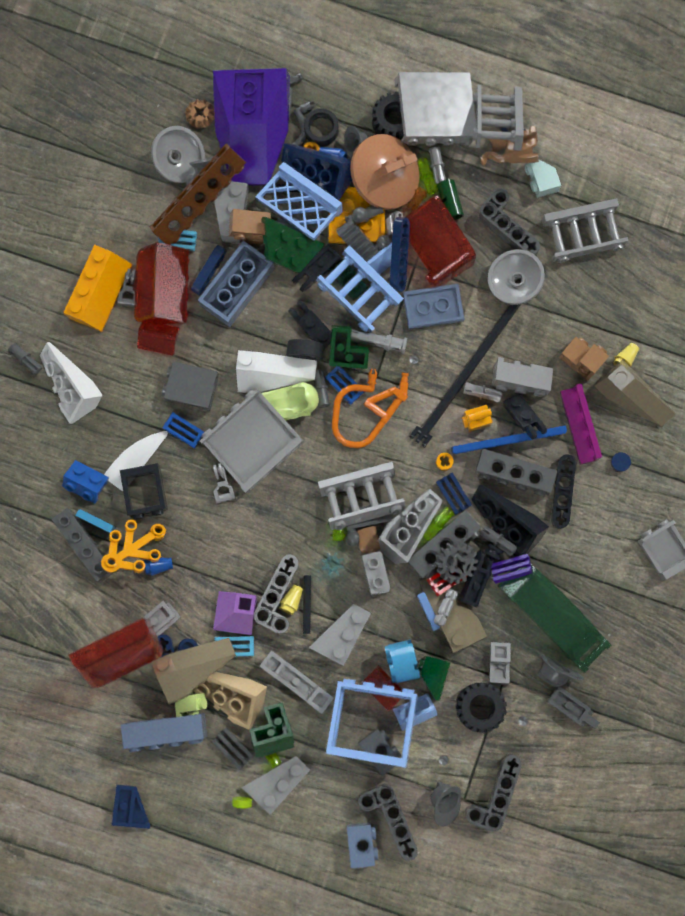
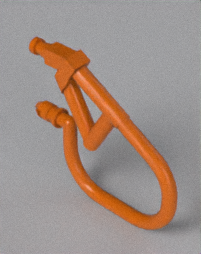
(401, 396)

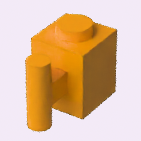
(477, 418)

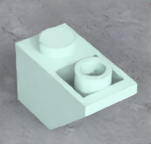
(543, 177)

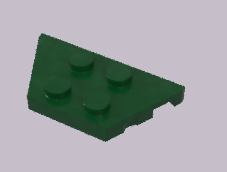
(287, 246)

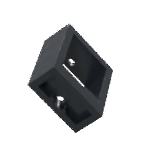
(138, 472)

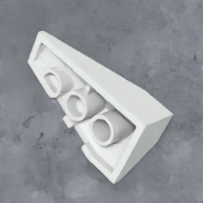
(271, 371)
(75, 389)

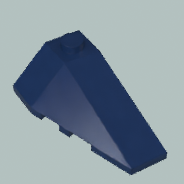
(324, 169)

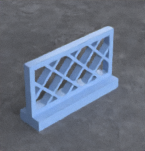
(311, 192)

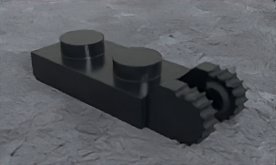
(317, 266)
(312, 325)
(524, 416)
(476, 584)

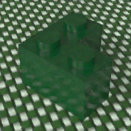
(343, 354)
(273, 736)

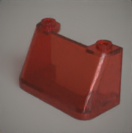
(439, 242)

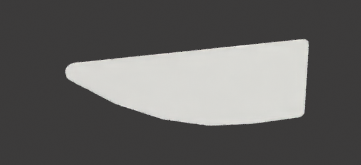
(134, 456)

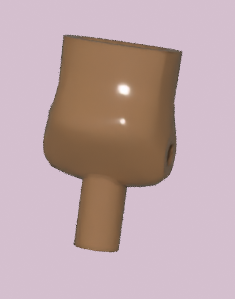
(368, 540)

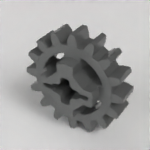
(449, 562)

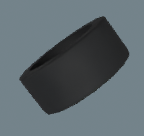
(326, 114)
(305, 349)

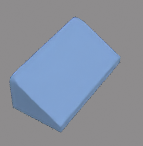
(381, 260)
(424, 710)

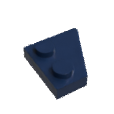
(128, 808)

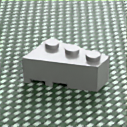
(230, 198)

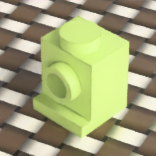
(190, 705)

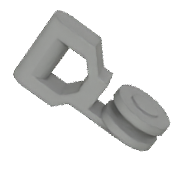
(220, 471)

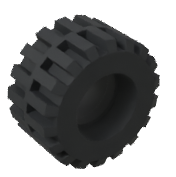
(387, 104)
(498, 707)

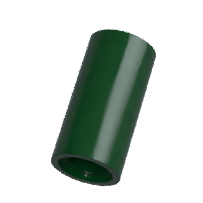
(450, 198)

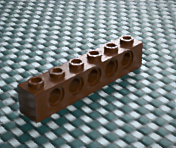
(173, 212)

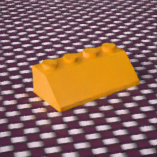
(97, 288)

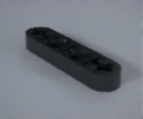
(563, 491)

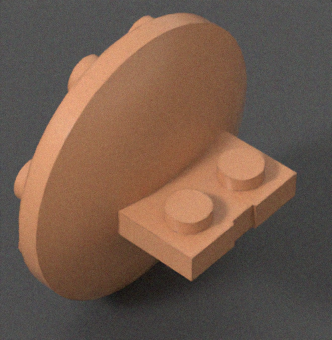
(384, 171)

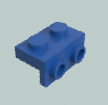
(84, 481)

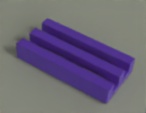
(509, 566)

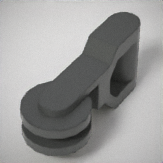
(129, 276)

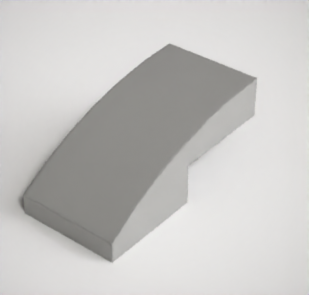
(499, 664)

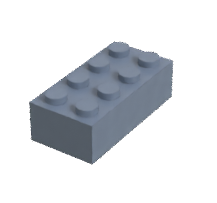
(236, 284)
(163, 731)

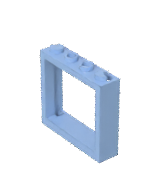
(367, 687)

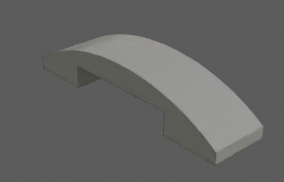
(296, 681)

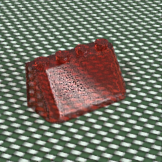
(161, 284)
(117, 653)

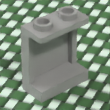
(664, 549)
(375, 573)

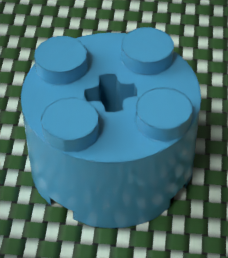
(402, 661)

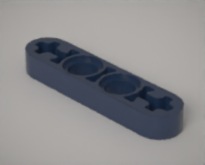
(399, 253)

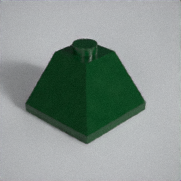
(434, 675)

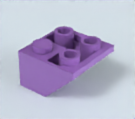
(235, 612)

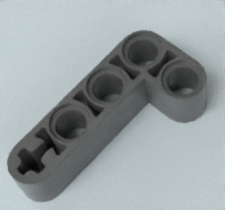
(512, 227)
(498, 791)
(393, 822)

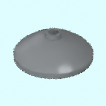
(185, 147)
(514, 266)

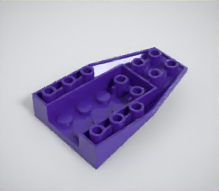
(252, 118)

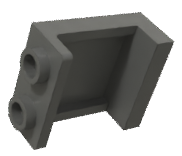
(190, 385)

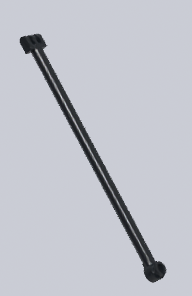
(463, 377)

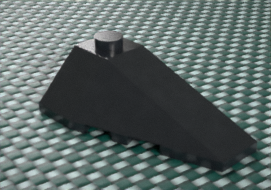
(510, 519)

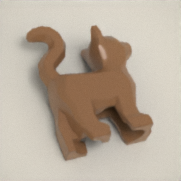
(514, 156)

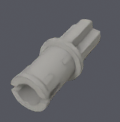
(437, 164)
(482, 392)

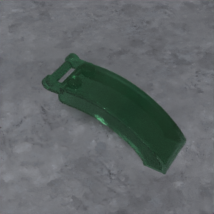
(556, 616)

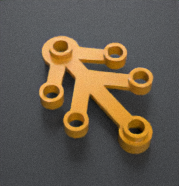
(131, 550)

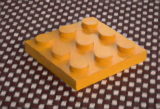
(350, 201)

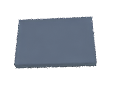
(433, 306)

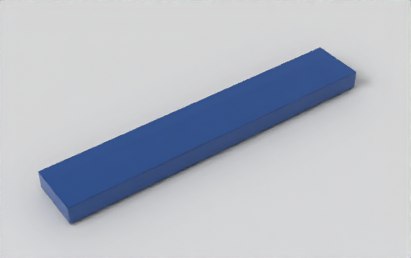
(506, 440)

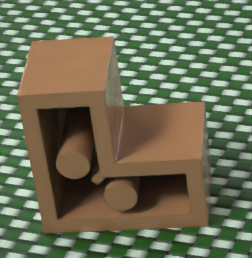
(247, 226)
(583, 358)

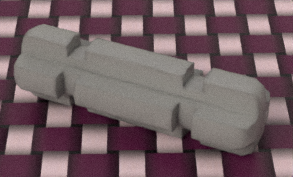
(445, 607)

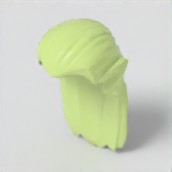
(294, 400)

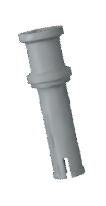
(386, 342)

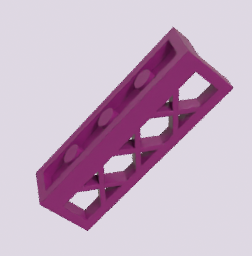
(580, 424)

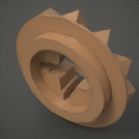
(199, 121)

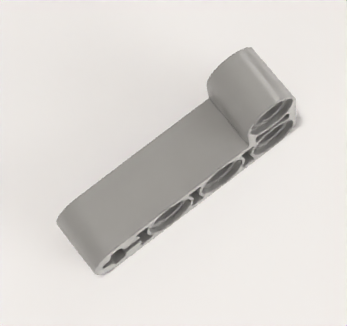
(280, 592)

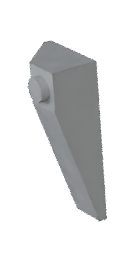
(408, 527)

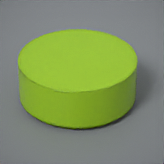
(242, 802)

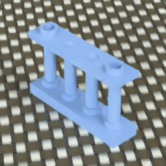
(364, 271)

